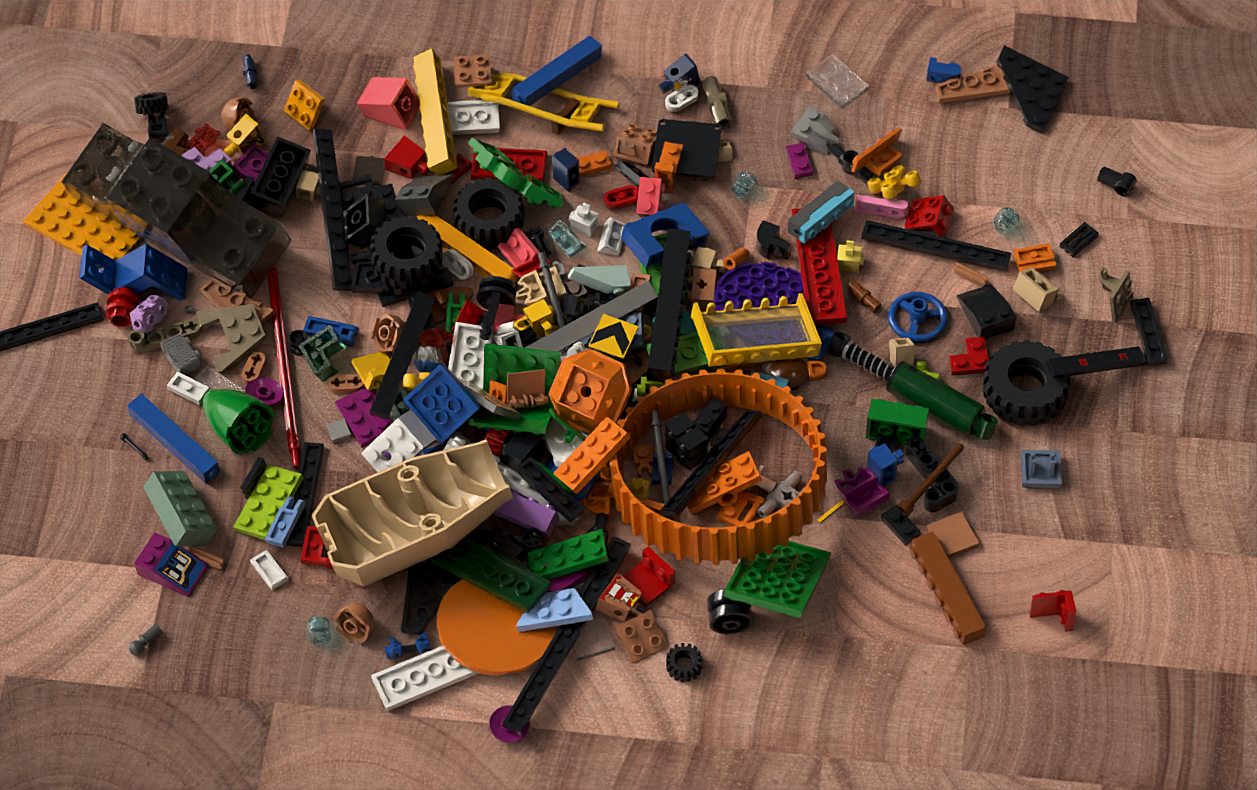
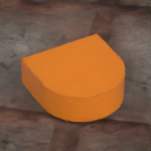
(817, 370)

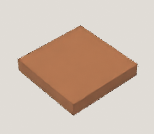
(954, 534)

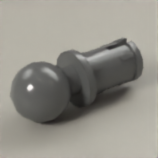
(137, 646)

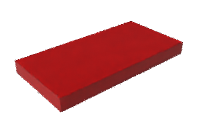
(526, 160)

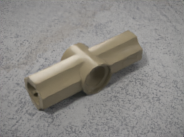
(716, 101)

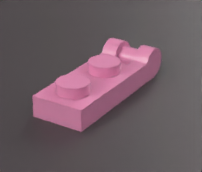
(881, 207)

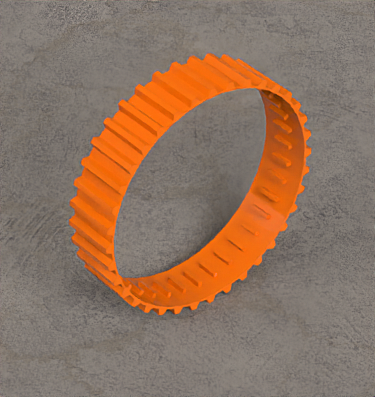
(734, 541)

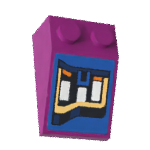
(170, 565)

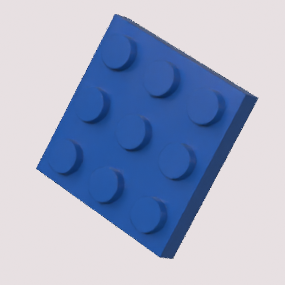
(442, 403)

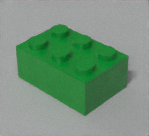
(896, 420)

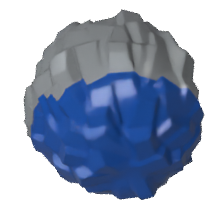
(427, 358)

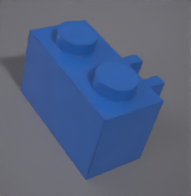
(884, 463)

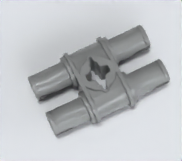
(781, 495)

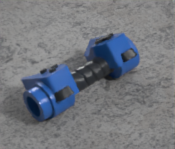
(396, 649)

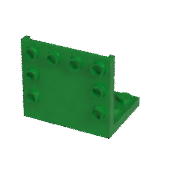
(499, 362)

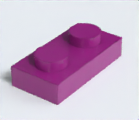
(799, 160)

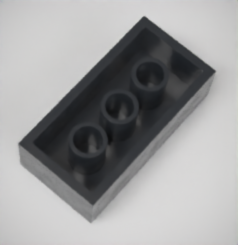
(279, 177)

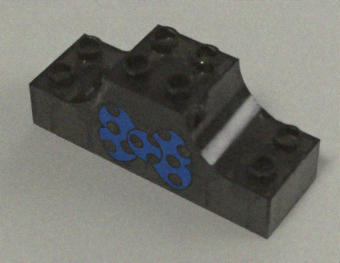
(177, 208)

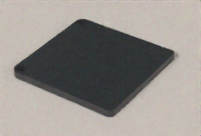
(699, 144)

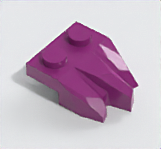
(861, 490)

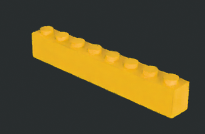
(434, 112)

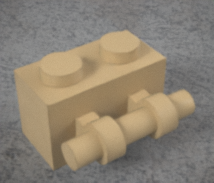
(1036, 289)

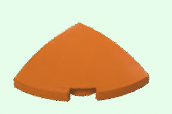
(600, 498)

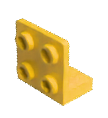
(371, 368)

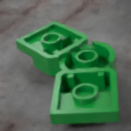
(504, 169)

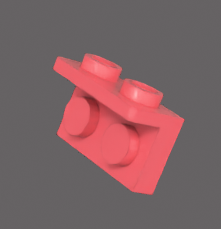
(650, 196)
(518, 249)

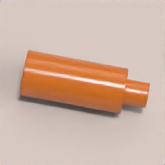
(736, 258)

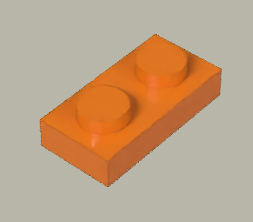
(594, 163)

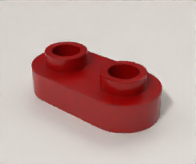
(621, 197)

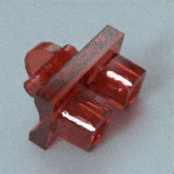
(203, 138)
(436, 337)

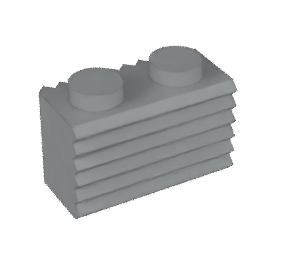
(181, 355)

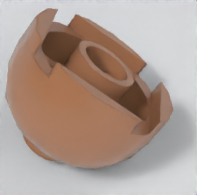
(235, 110)
(386, 332)
(354, 622)

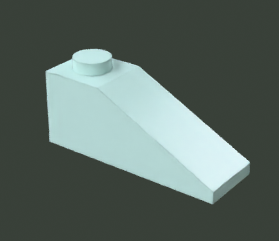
(603, 278)

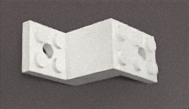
(403, 440)

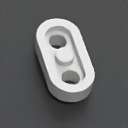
(680, 98)
(459, 266)

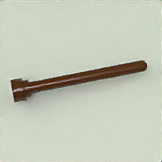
(906, 506)

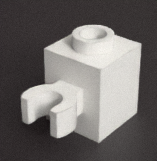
(584, 220)

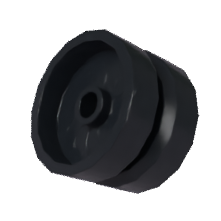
(728, 615)

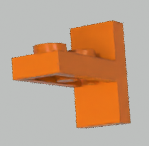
(668, 164)

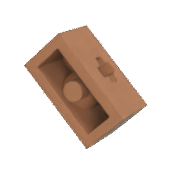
(703, 287)

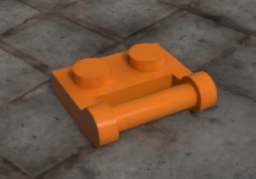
(731, 514)

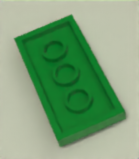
(569, 555)

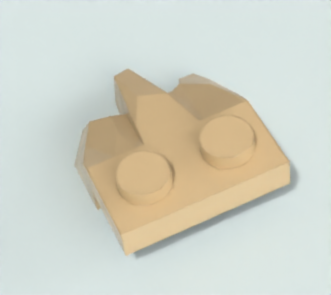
(535, 287)

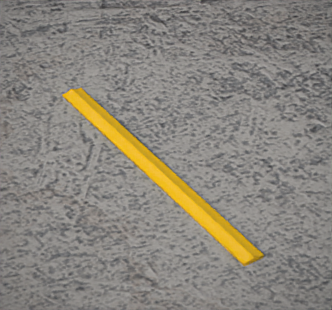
(830, 511)

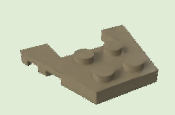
(241, 329)

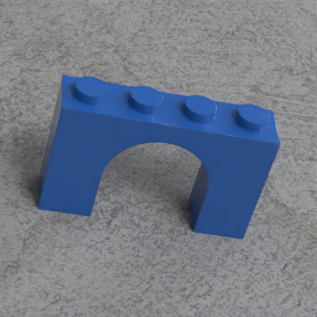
(646, 248)

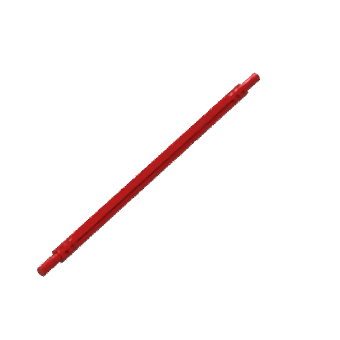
(284, 367)

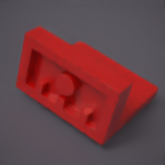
(651, 576)
(1055, 603)

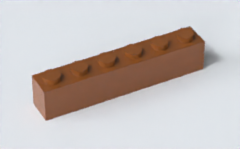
(947, 588)

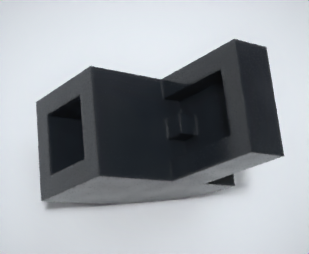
(769, 242)

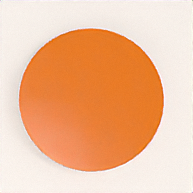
(484, 634)

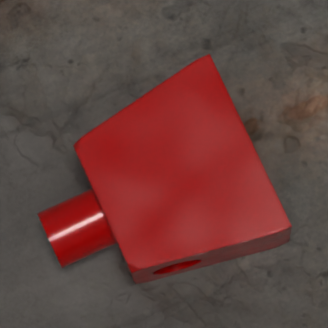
(406, 159)

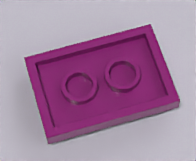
(355, 412)

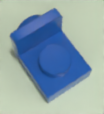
(669, 467)

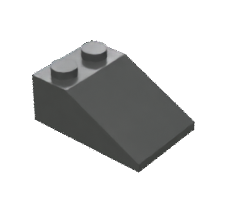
(423, 195)

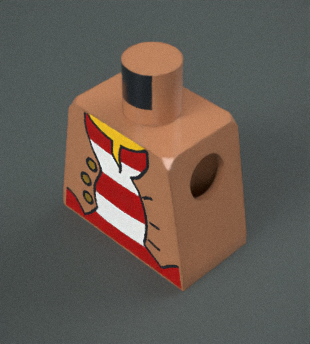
(620, 599)

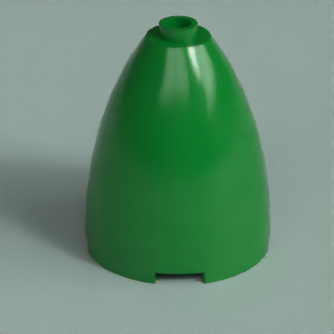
(226, 411)

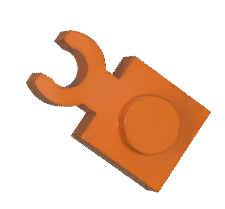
(643, 458)

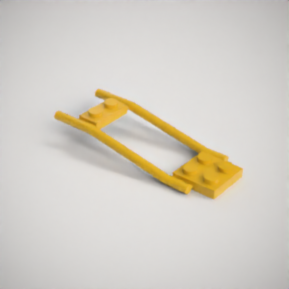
(580, 118)

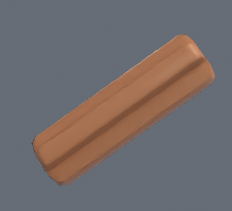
(970, 274)
(207, 557)

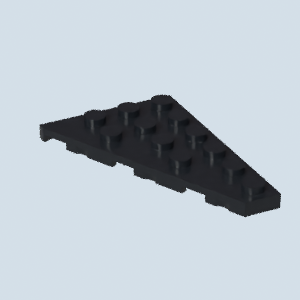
(426, 589)

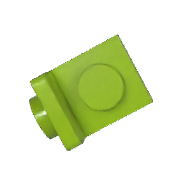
(644, 387)

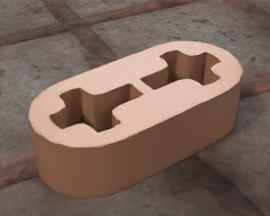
(250, 367)
(346, 384)

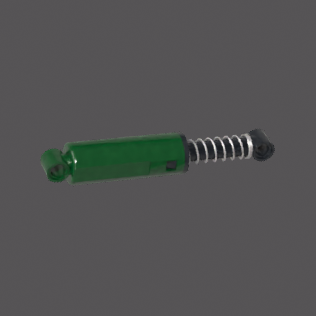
(919, 389)

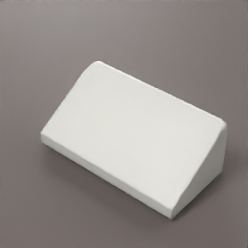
(611, 237)

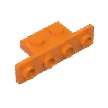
(879, 156)

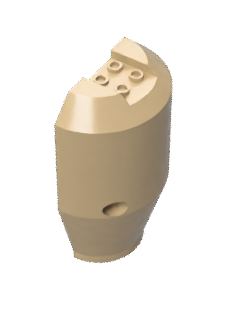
(409, 511)

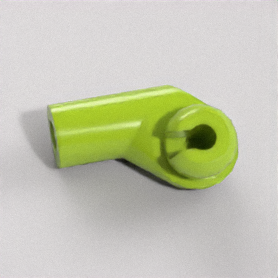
(921, 365)

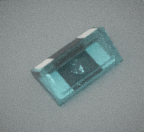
(566, 238)

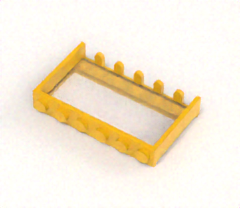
(757, 332)

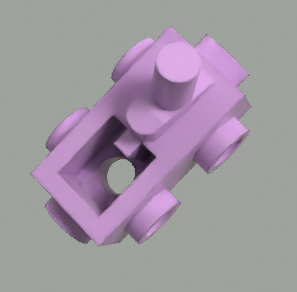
(149, 313)

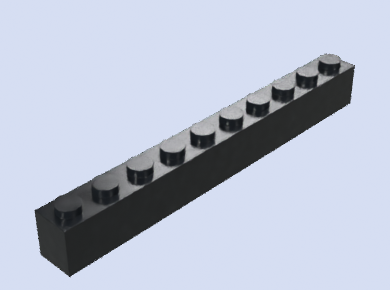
(668, 306)

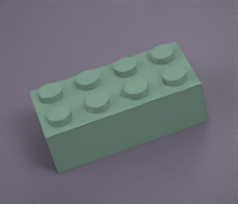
(180, 508)

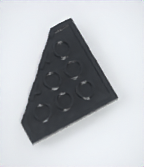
(1033, 85)

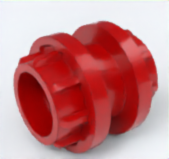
(119, 305)

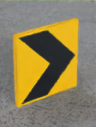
(613, 336)

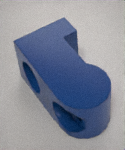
(942, 72)

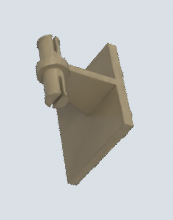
(1121, 293)

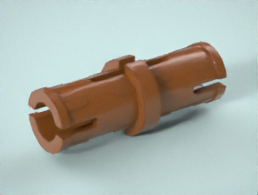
(864, 296)

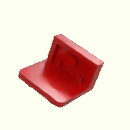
(930, 212)

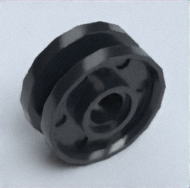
(497, 284)

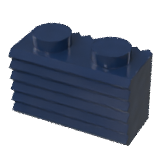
(566, 169)

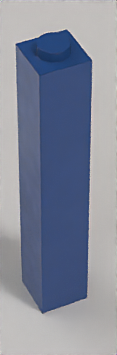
(557, 71)
(173, 438)

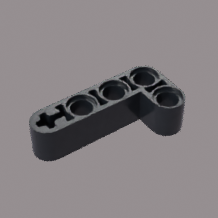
(919, 452)

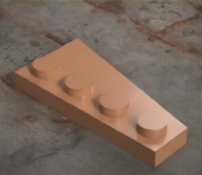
(977, 85)
(224, 296)

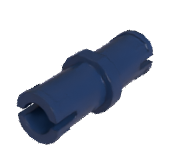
(250, 71)

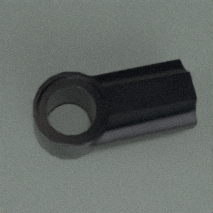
(1120, 182)

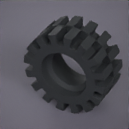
(151, 103)
(680, 652)

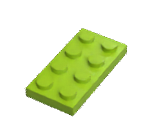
(266, 501)

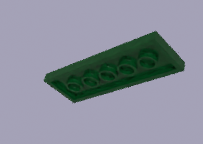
(493, 573)

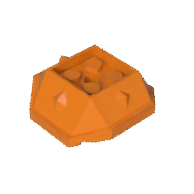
(608, 387)

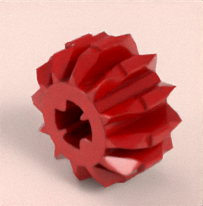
(497, 439)

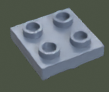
(1041, 468)

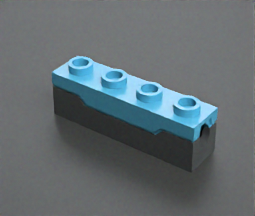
(821, 212)

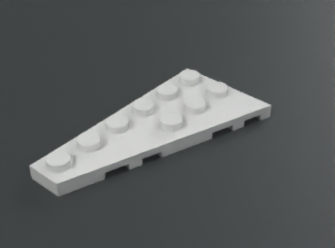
(510, 476)

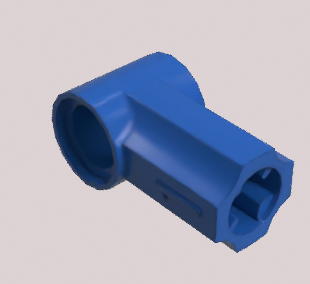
(825, 336)

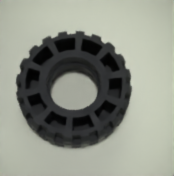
(1021, 405)

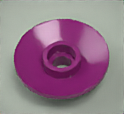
(265, 390)
(502, 733)

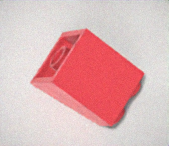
(390, 101)

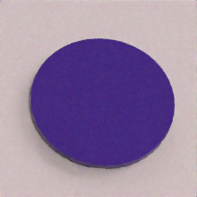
(757, 283)

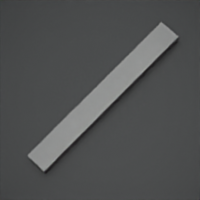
(588, 323)

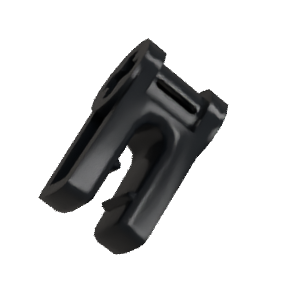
(159, 130)

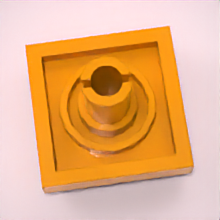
(304, 104)

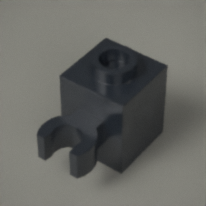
(575, 307)

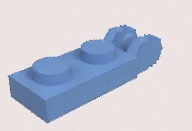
(284, 522)

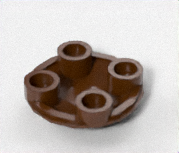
(791, 369)

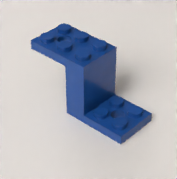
(135, 271)

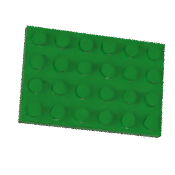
(779, 580)

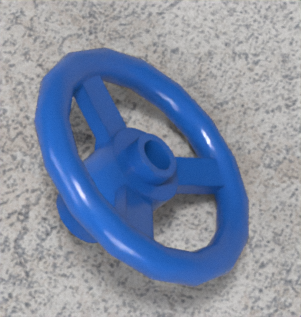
(918, 315)

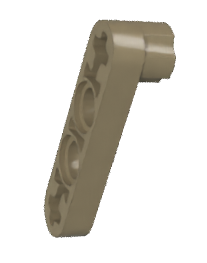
(137, 339)

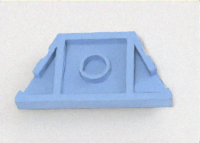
(554, 610)

